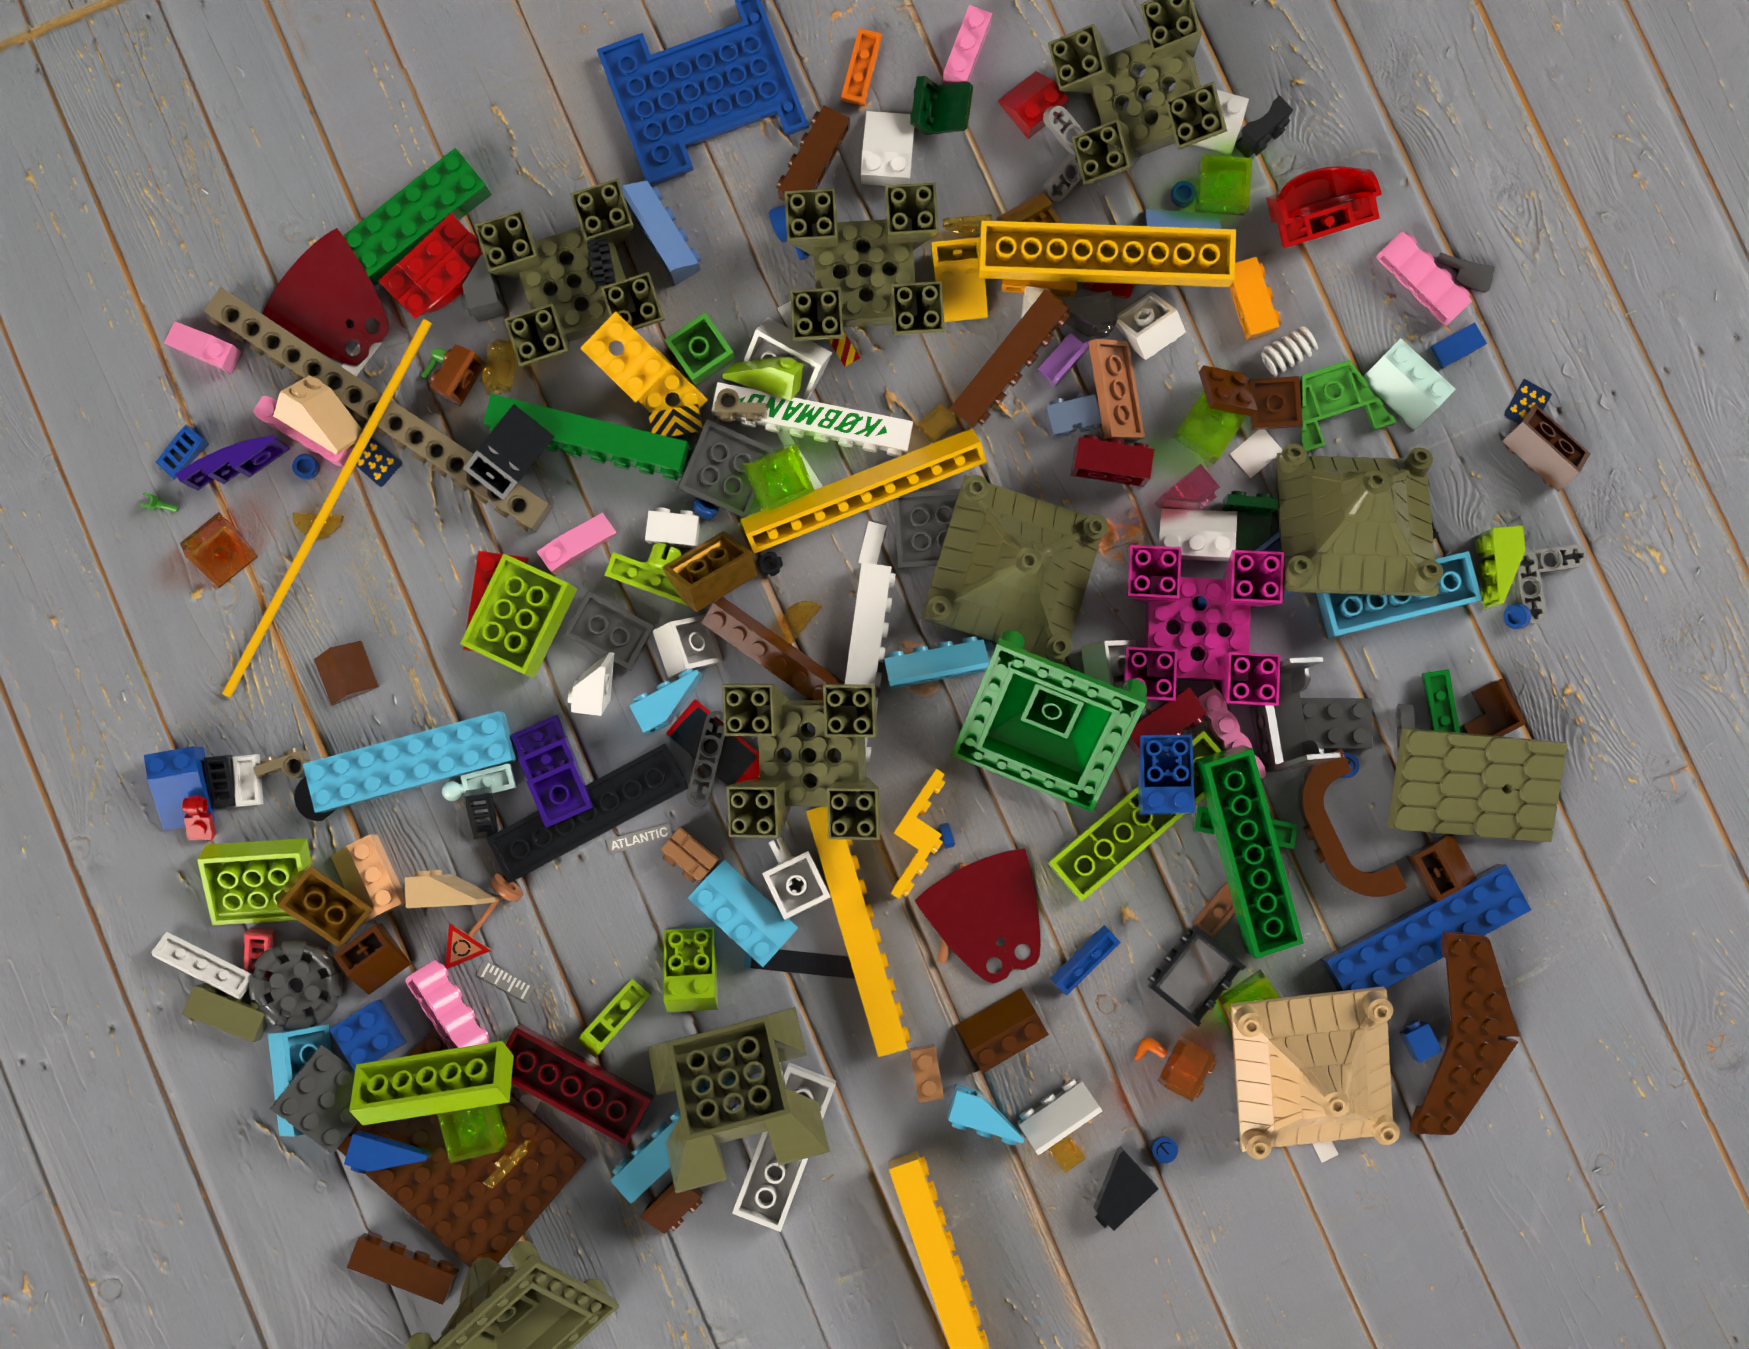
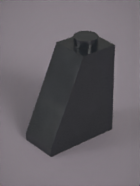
(1122, 1191)

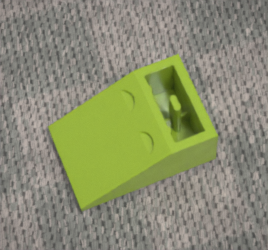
(1500, 557)
(690, 970)

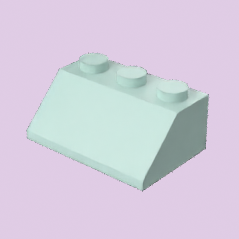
(1408, 384)

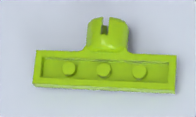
(648, 574)

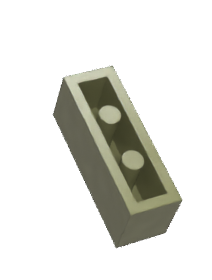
(225, 1012)

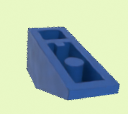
(375, 1152)

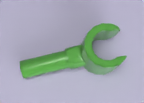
(436, 356)
(156, 503)

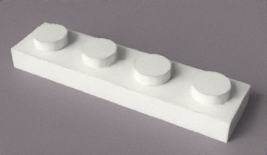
(202, 965)

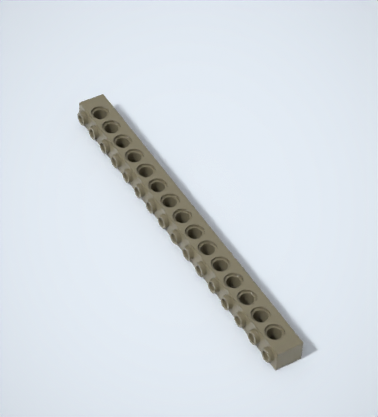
(225, 305)

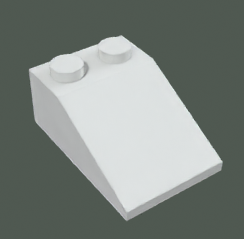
(887, 149)

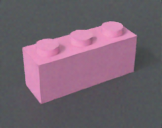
(967, 46)

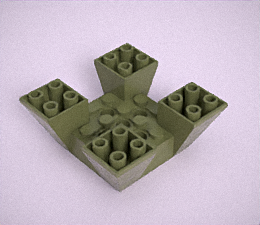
(1184, 114)
(834, 244)
(555, 319)
(841, 722)
(765, 1102)

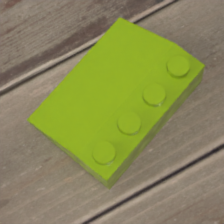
(519, 616)
(246, 877)

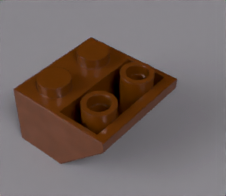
(1441, 867)
(372, 959)

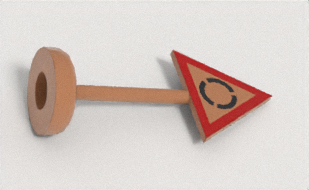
(463, 946)

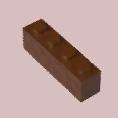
(816, 152)
(403, 1268)

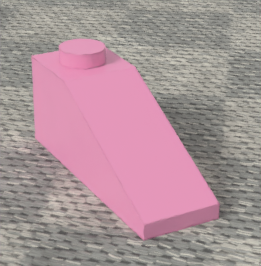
(203, 347)
(576, 543)

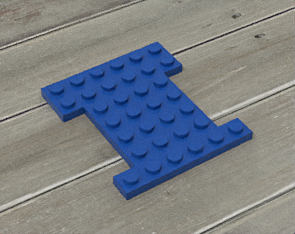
(699, 90)

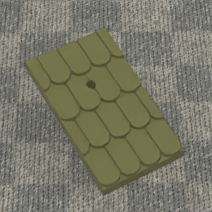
(1476, 785)

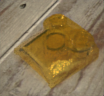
(499, 367)

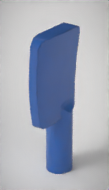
(778, 222)

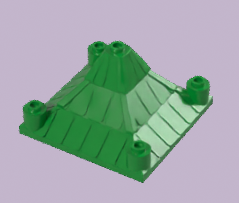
(1048, 724)

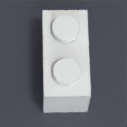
(673, 528)

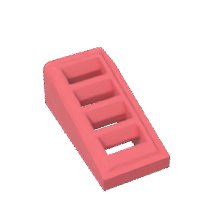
(267, 935)

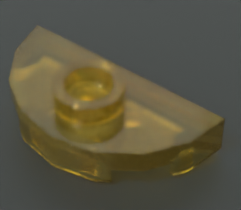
(966, 225)
(305, 520)
(797, 619)
(504, 1165)

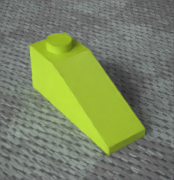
(771, 375)
(613, 1018)

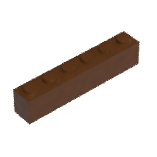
(1010, 358)
(768, 649)

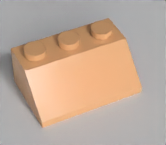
(369, 875)

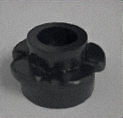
(770, 557)

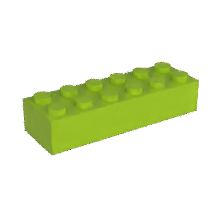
(432, 1083)

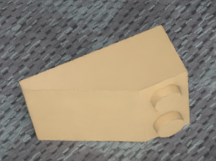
(317, 414)
(435, 890)

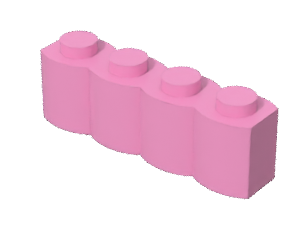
(1423, 278)
(265, 410)
(1224, 725)
(445, 1007)

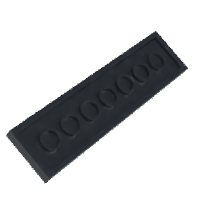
(614, 800)

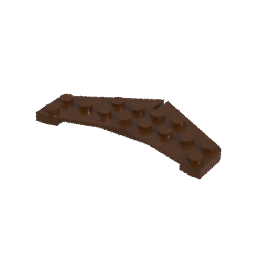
(1473, 1045)

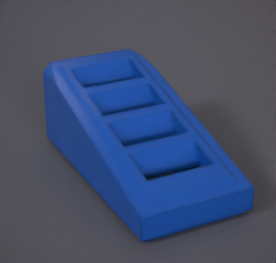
(179, 440)

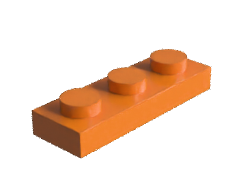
(861, 67)

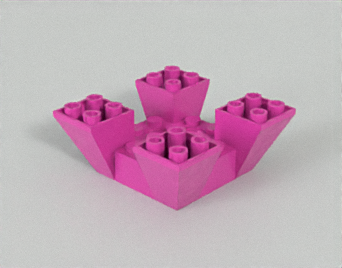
(1248, 582)

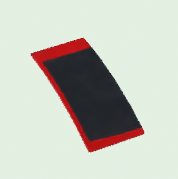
(737, 759)

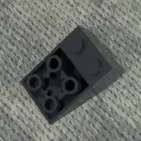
(508, 452)

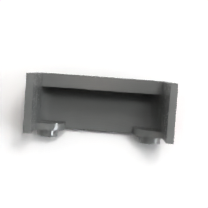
(1282, 728)

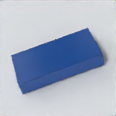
(1458, 345)

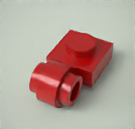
(197, 822)

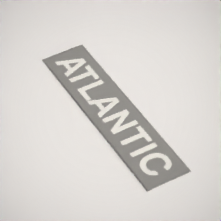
(639, 838)

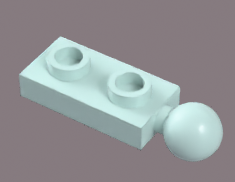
(498, 778)

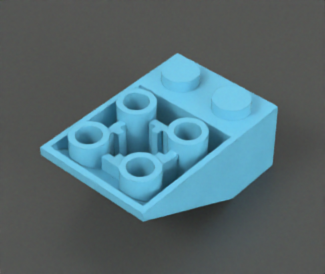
(662, 707)
(975, 1111)

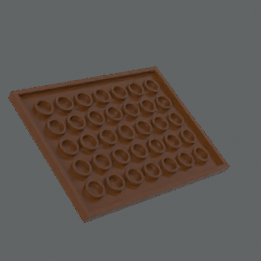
(453, 1196)

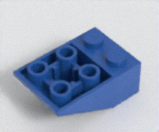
(1166, 775)

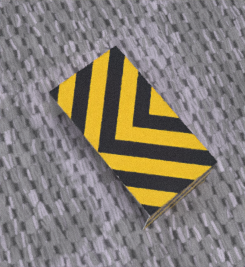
(676, 421)

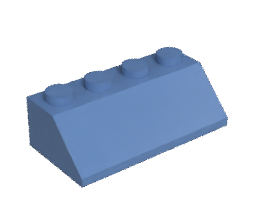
(660, 230)

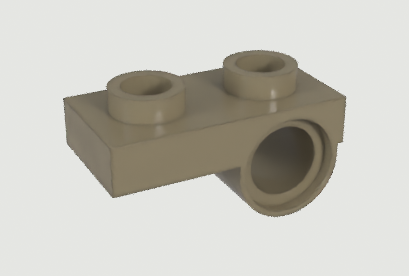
(751, 411)
(272, 765)

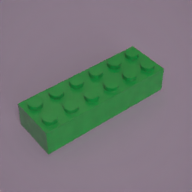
(414, 212)

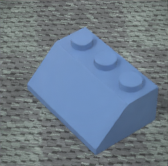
(1165, 218)

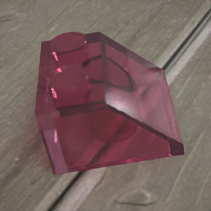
(1192, 491)

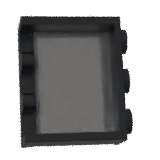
(1195, 975)

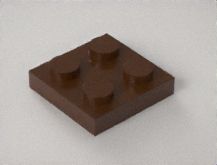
(1227, 391)
(1277, 403)

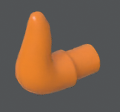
(1151, 1045)

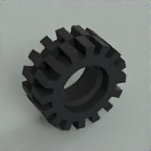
(601, 262)

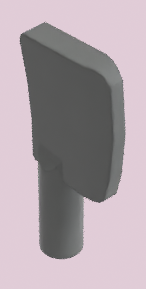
(1469, 273)

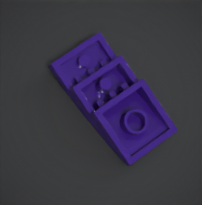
(224, 464)
(551, 771)

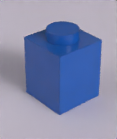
(1420, 1040)

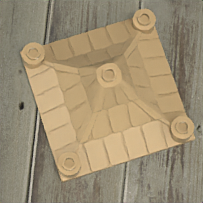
(1313, 1069)

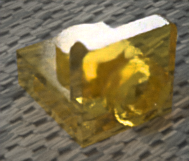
(1067, 1153)

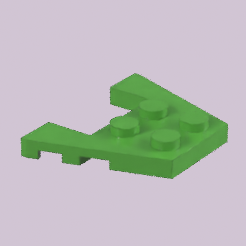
(1336, 392)

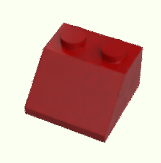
(1029, 101)

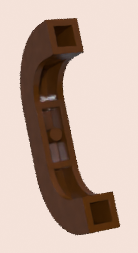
(1329, 848)

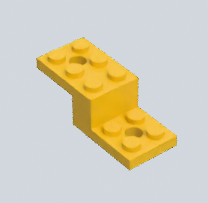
(640, 368)
(918, 835)

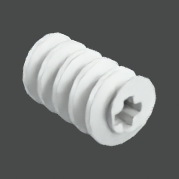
(1288, 349)

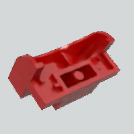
(1320, 203)
(436, 267)

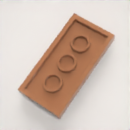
(1116, 389)

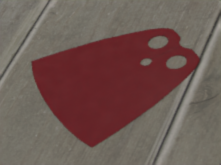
(322, 294)
(986, 903)

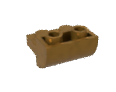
(1032, 210)

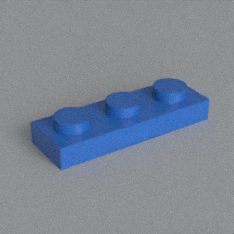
(1085, 960)

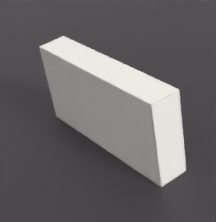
(246, 784)

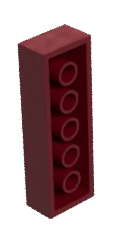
(576, 1085)

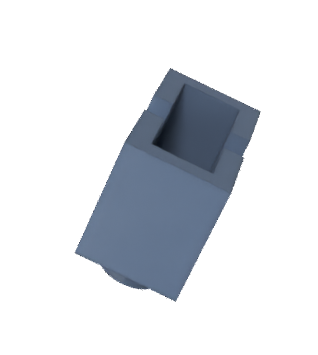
(1072, 414)

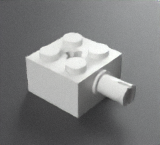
(781, 879)

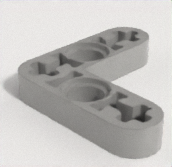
(1060, 133)
(1538, 566)

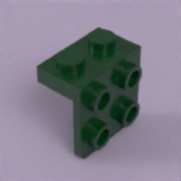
(940, 107)
(1253, 518)

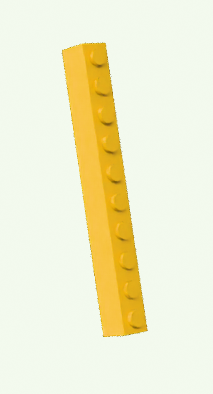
(864, 490)
(860, 937)

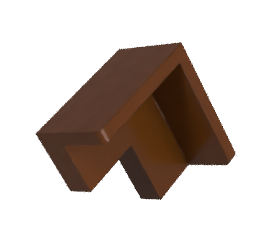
(1498, 709)

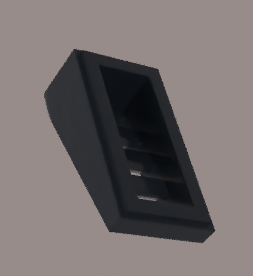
(212, 782)
(479, 795)

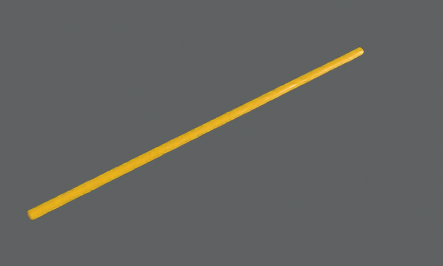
(326, 508)

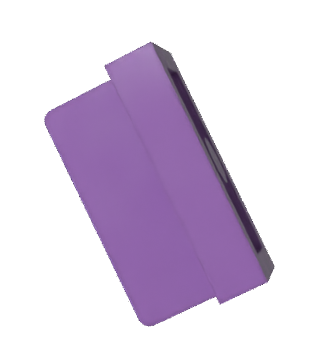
(1063, 359)

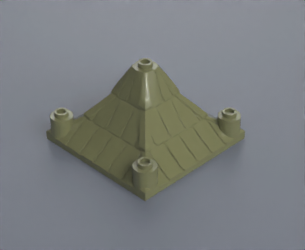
(1356, 524)
(1013, 568)
(521, 1307)

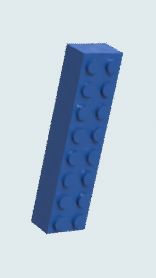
(1416, 936)

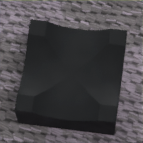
(1259, 132)

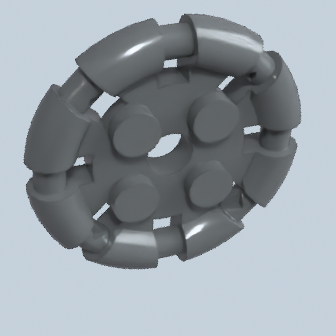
(292, 1000)

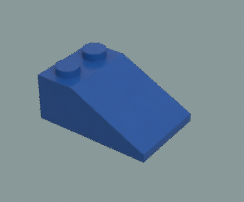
(172, 778)

